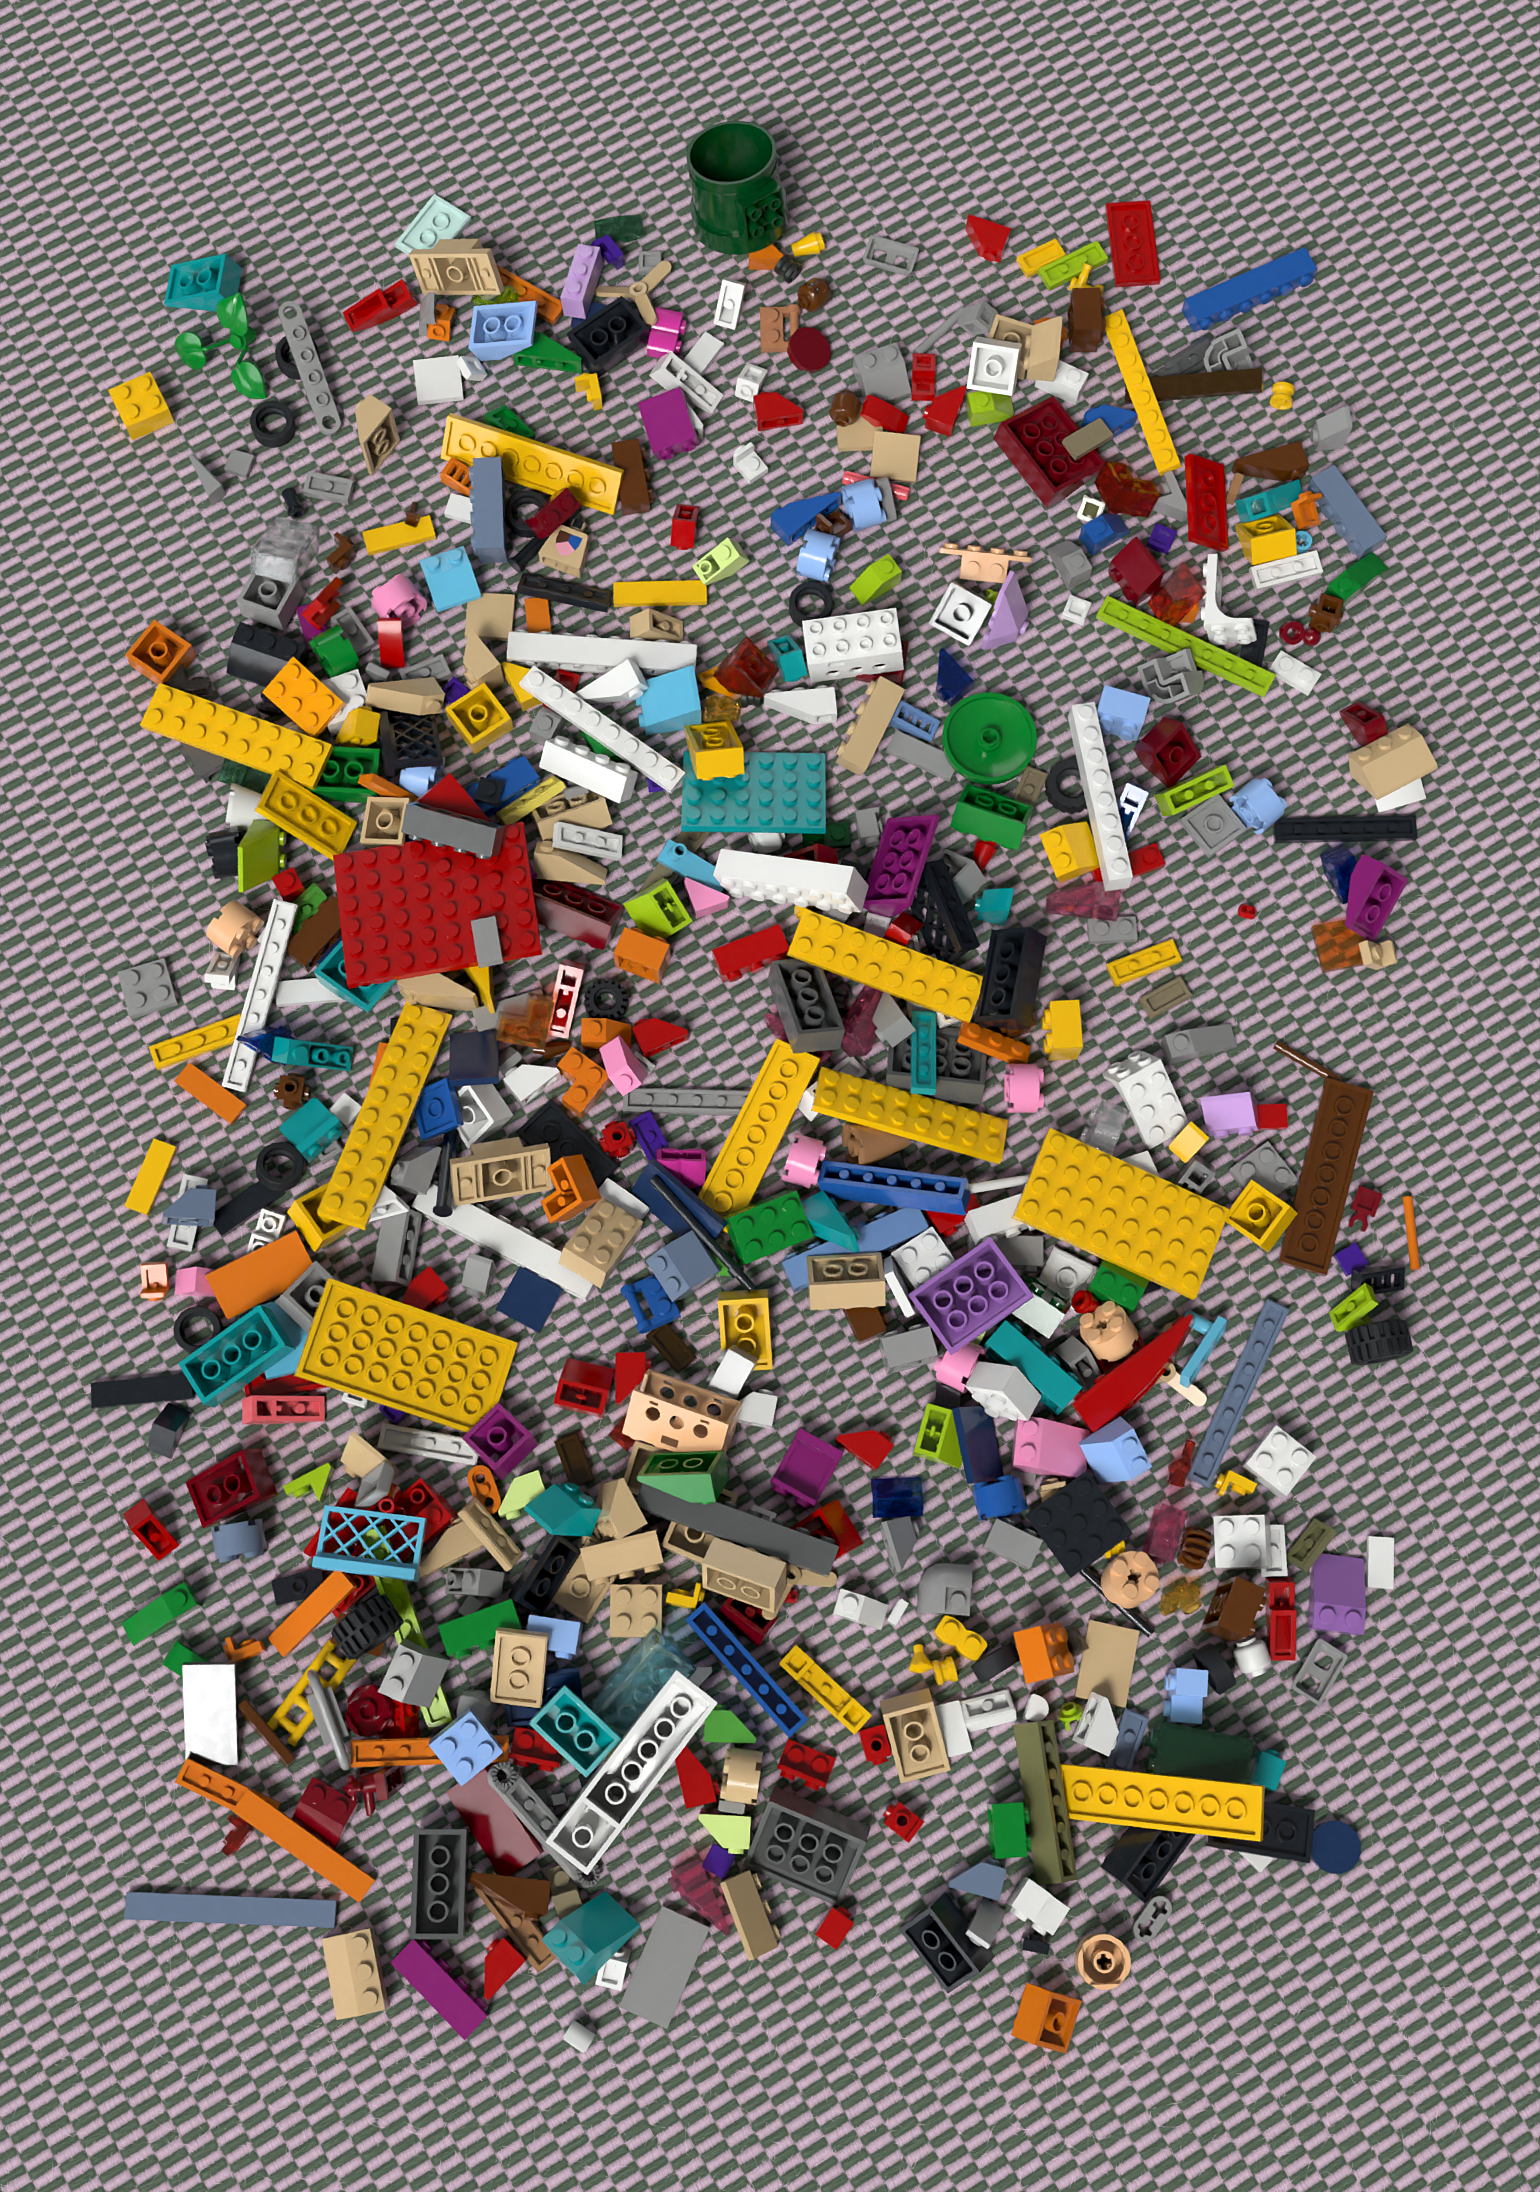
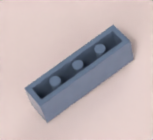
(1347, 513)

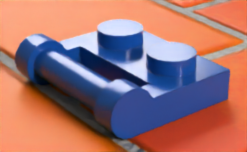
(657, 1299)

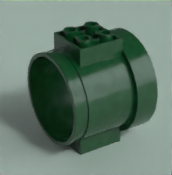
(736, 188)

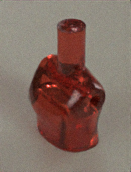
(1176, 1470)

